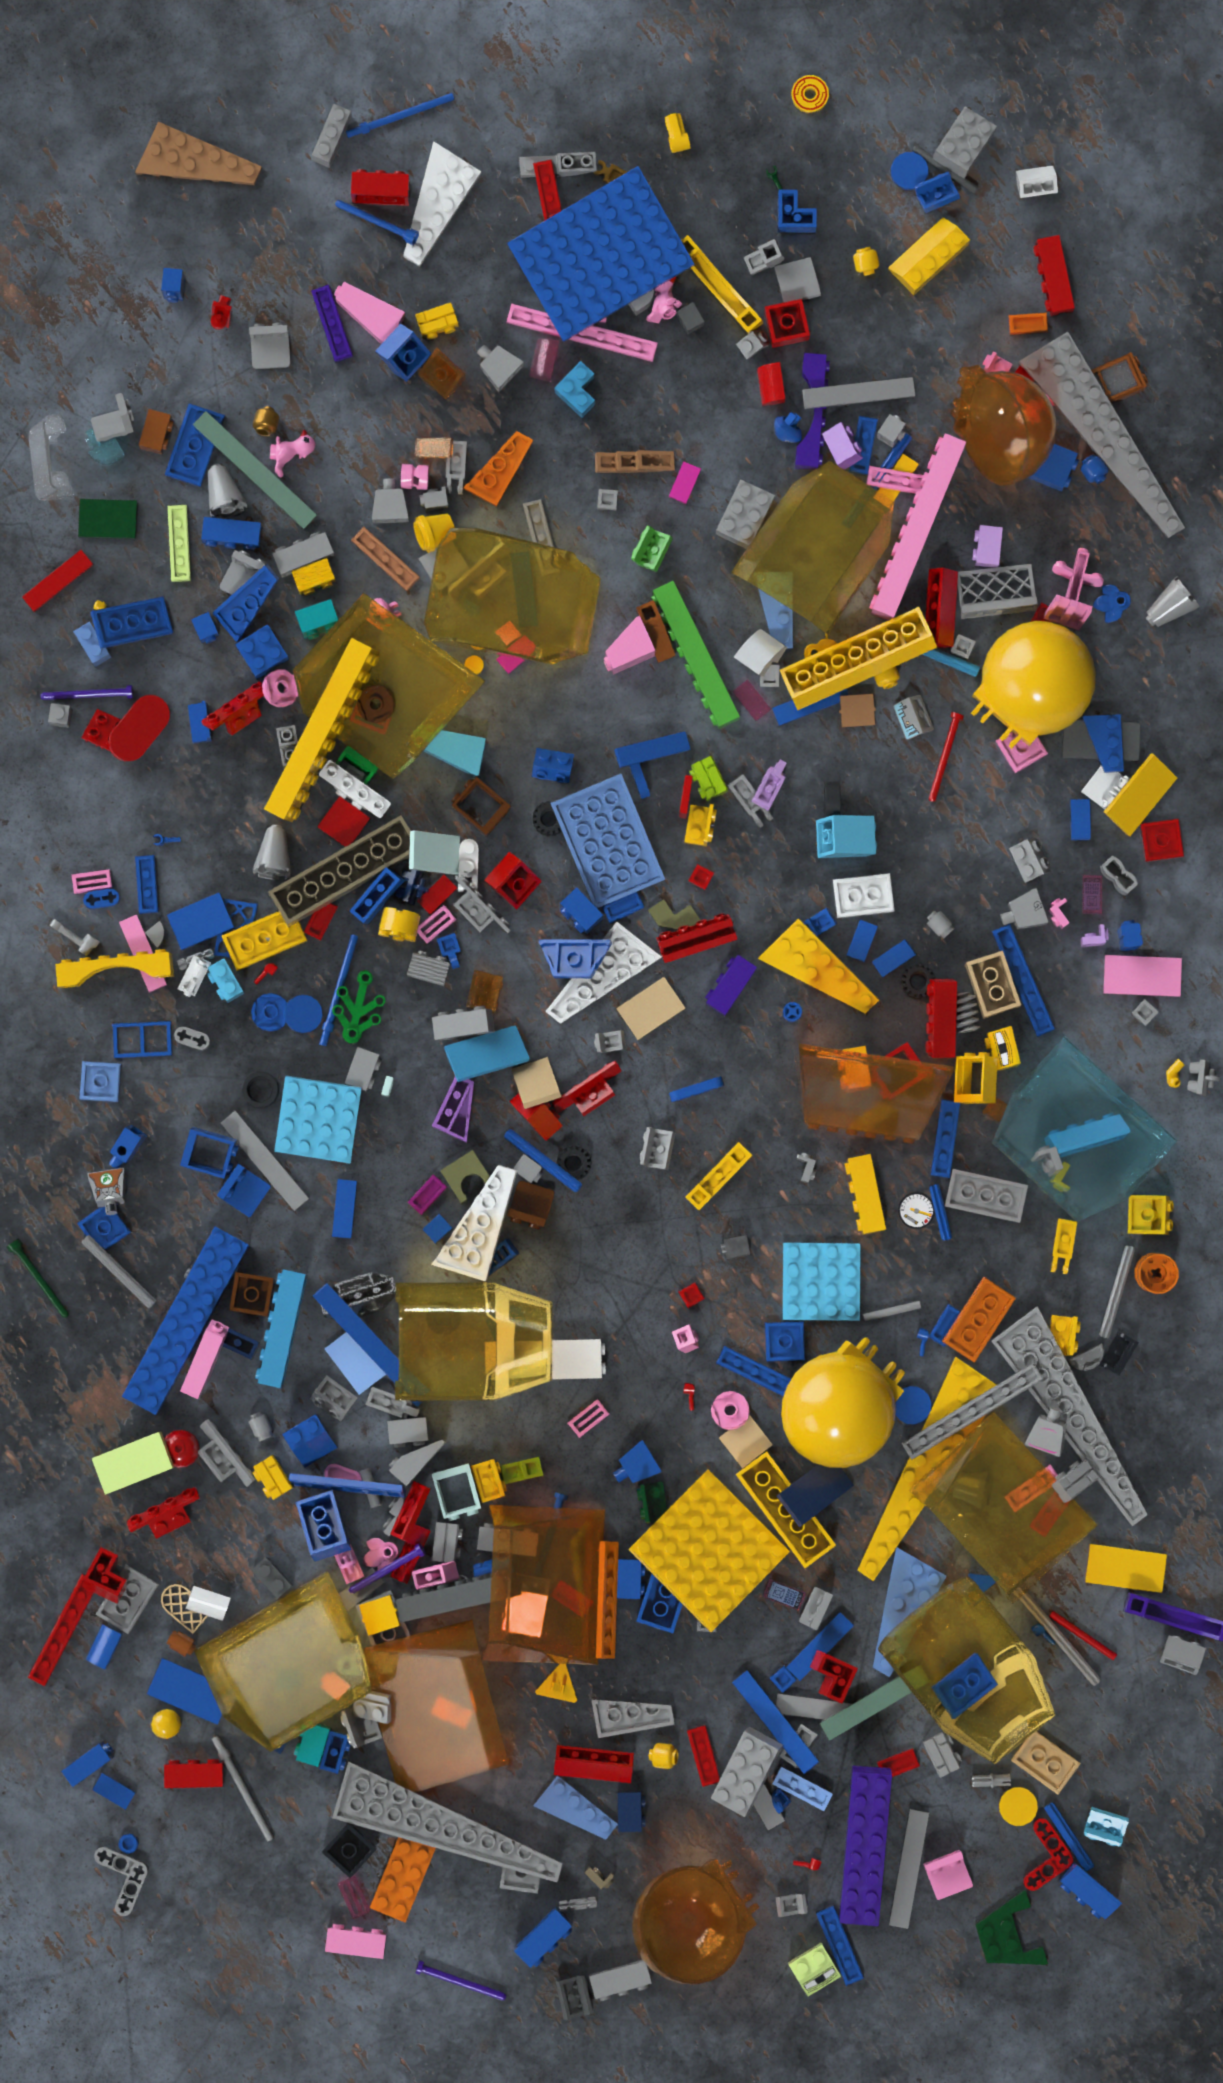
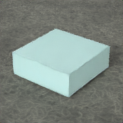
(387, 1086)

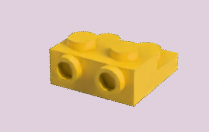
(1150, 1214)

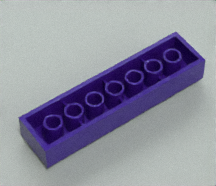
(865, 1845)

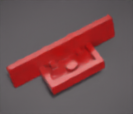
(238, 711)
(590, 1092)
(166, 1515)

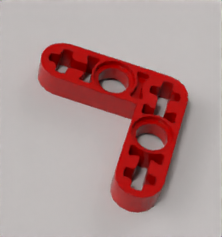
(1053, 1860)

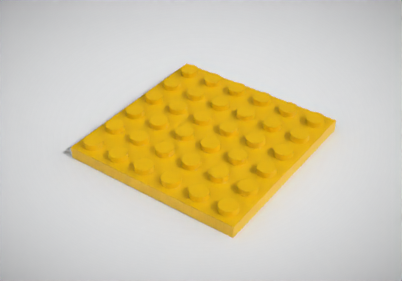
(709, 1550)

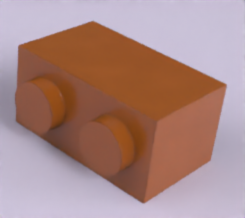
(156, 431)

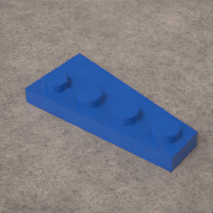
(245, 603)

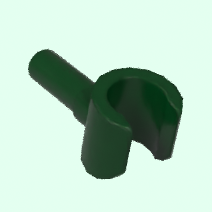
(773, 176)

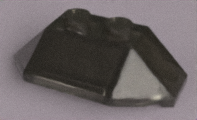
(365, 1293)

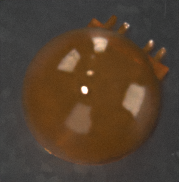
(1004, 424)
(692, 1922)

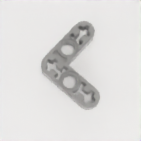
(128, 1871)

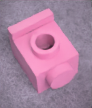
(686, 1339)

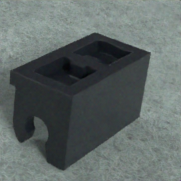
(1118, 1354)

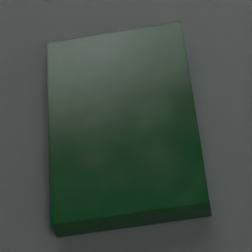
(107, 519)

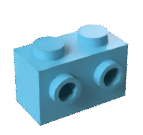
(226, 981)

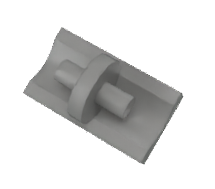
(1202, 1069)

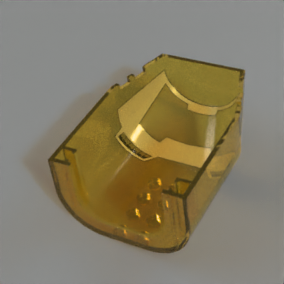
(471, 1342)
(944, 1635)

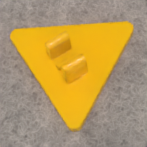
(558, 1685)

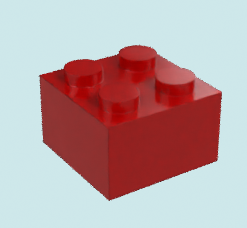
(786, 323)

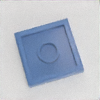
(100, 1081)

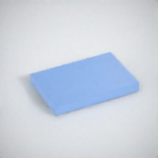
(354, 1363)

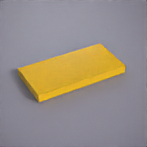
(1140, 794)
(248, 943)
(1125, 1568)

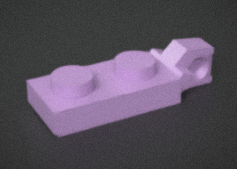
(770, 786)

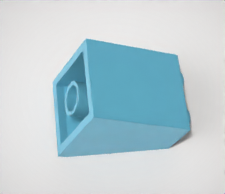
(846, 836)

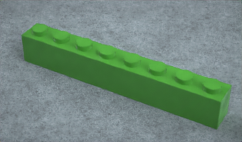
(695, 654)

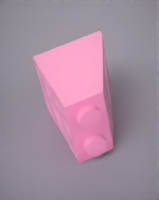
(629, 648)

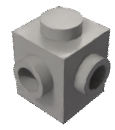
(892, 430)

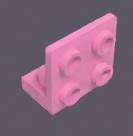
(948, 1874)

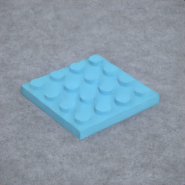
(318, 1119)
(821, 1281)

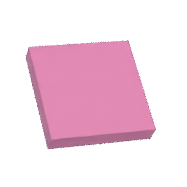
(1021, 754)

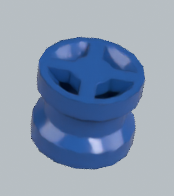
(794, 1009)

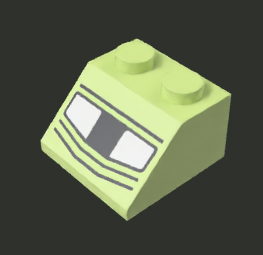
(814, 1969)

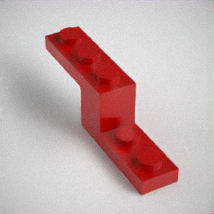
(409, 1531)

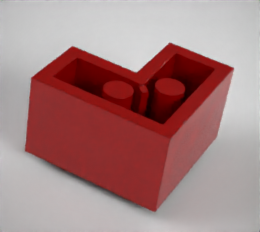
(539, 1117)
(101, 1578)
(838, 1675)

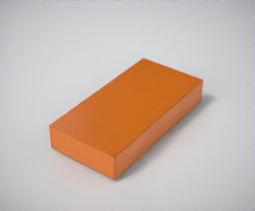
(1028, 323)

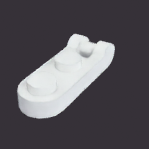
(468, 863)

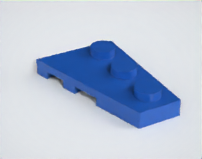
(1107, 740)

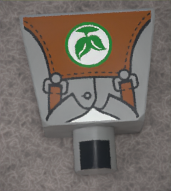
(108, 1188)

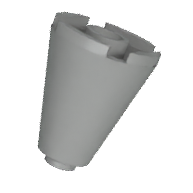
(224, 494)
(1171, 604)
(273, 855)

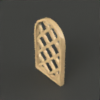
(192, 1630)

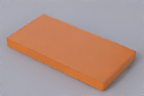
(978, 1319)

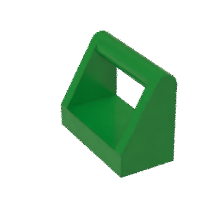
(358, 762)

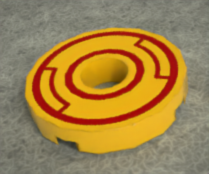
(813, 83)

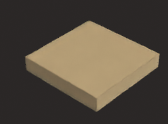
(746, 1442)

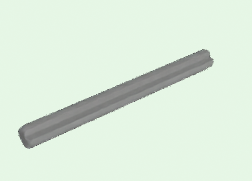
(1060, 1639)

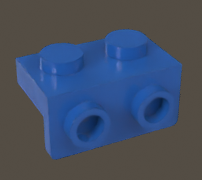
(936, 192)
(552, 765)

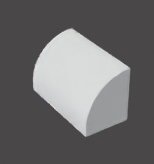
(1036, 181)
(208, 1603)

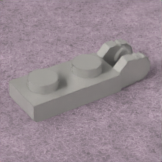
(456, 466)
(744, 794)

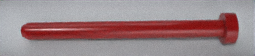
(956, 717)

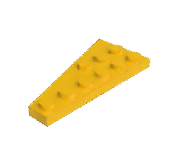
(811, 961)

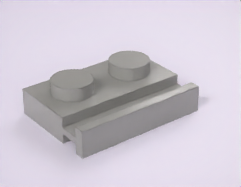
(373, 1707)

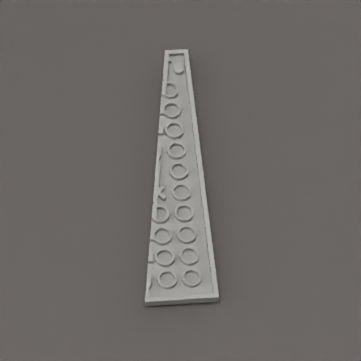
(1078, 395)
(1033, 1342)
(397, 1811)

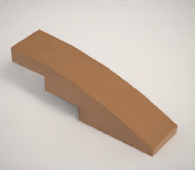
(634, 461)

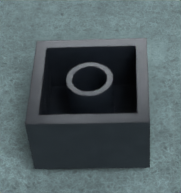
(349, 1850)

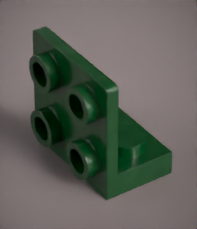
(653, 1501)

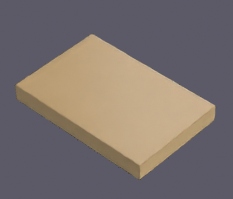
(650, 1008)
(536, 1083)
(1045, 1762)

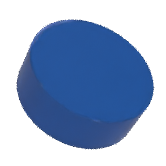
(128, 1843)

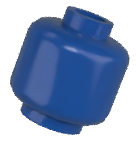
(1094, 469)

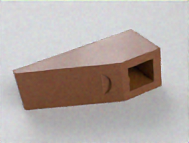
(656, 631)

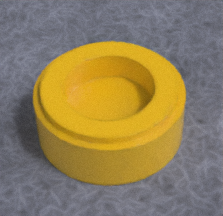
(475, 664)

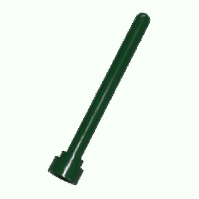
(17, 1249)

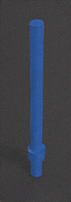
(365, 127)
(328, 1026)

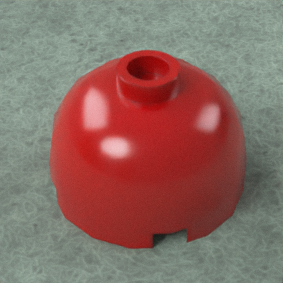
(182, 1447)

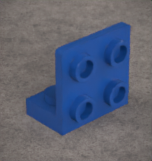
(244, 1190)

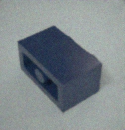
(241, 1344)
(630, 1811)

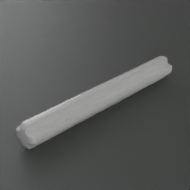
(117, 1270)
(1117, 1291)

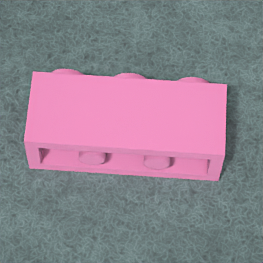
(356, 1941)

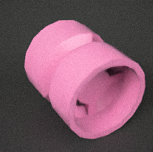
(408, 472)

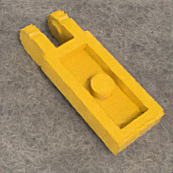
(1063, 1243)

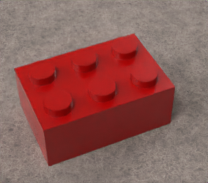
(380, 188)

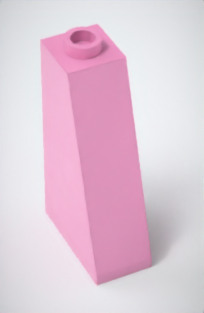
(370, 312)
(205, 1359)

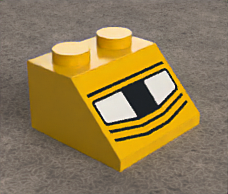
(1003, 1046)

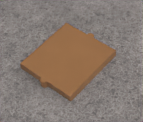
(857, 710)

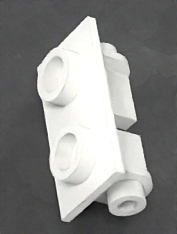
(194, 976)

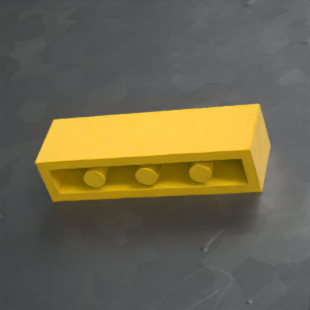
(866, 1194)

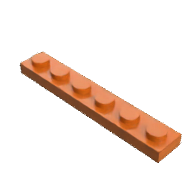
(607, 1600)

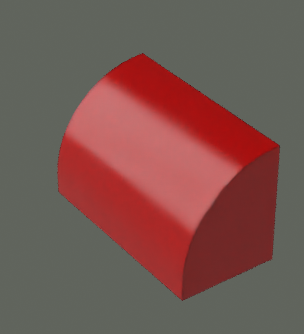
(771, 384)

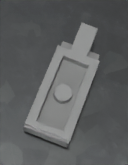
(386, 1402)

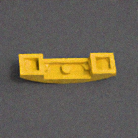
(719, 1176)

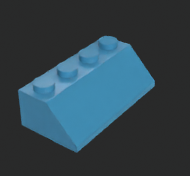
(1089, 1135)

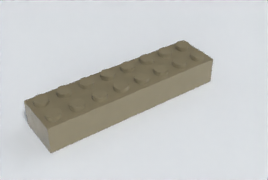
(342, 872)

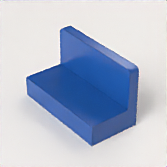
(197, 713)

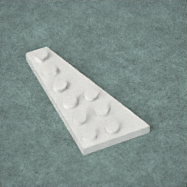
(441, 194)
(623, 961)
(477, 1234)

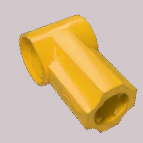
(677, 137)

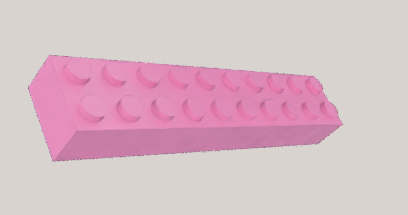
(919, 524)

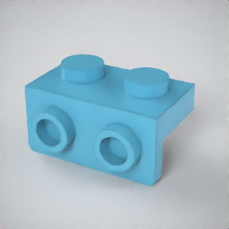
(1105, 1827)

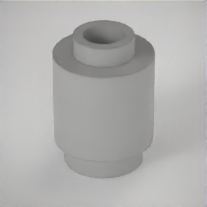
(940, 924)
(260, 1426)

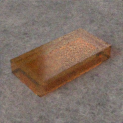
(433, 447)

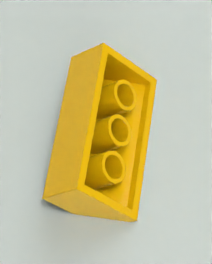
(929, 255)

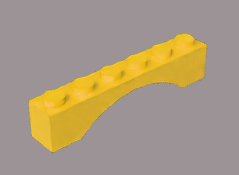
(721, 288)
(76, 973)

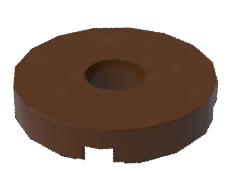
(365, 704)

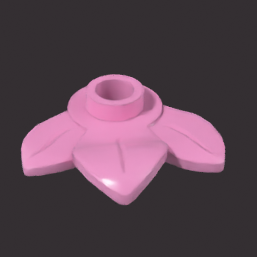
(377, 1555)

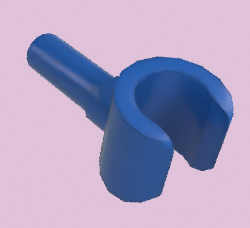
(165, 839)
(922, 1334)
(1038, 1629)

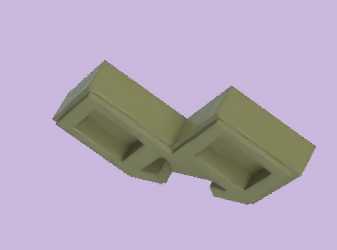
(665, 918)

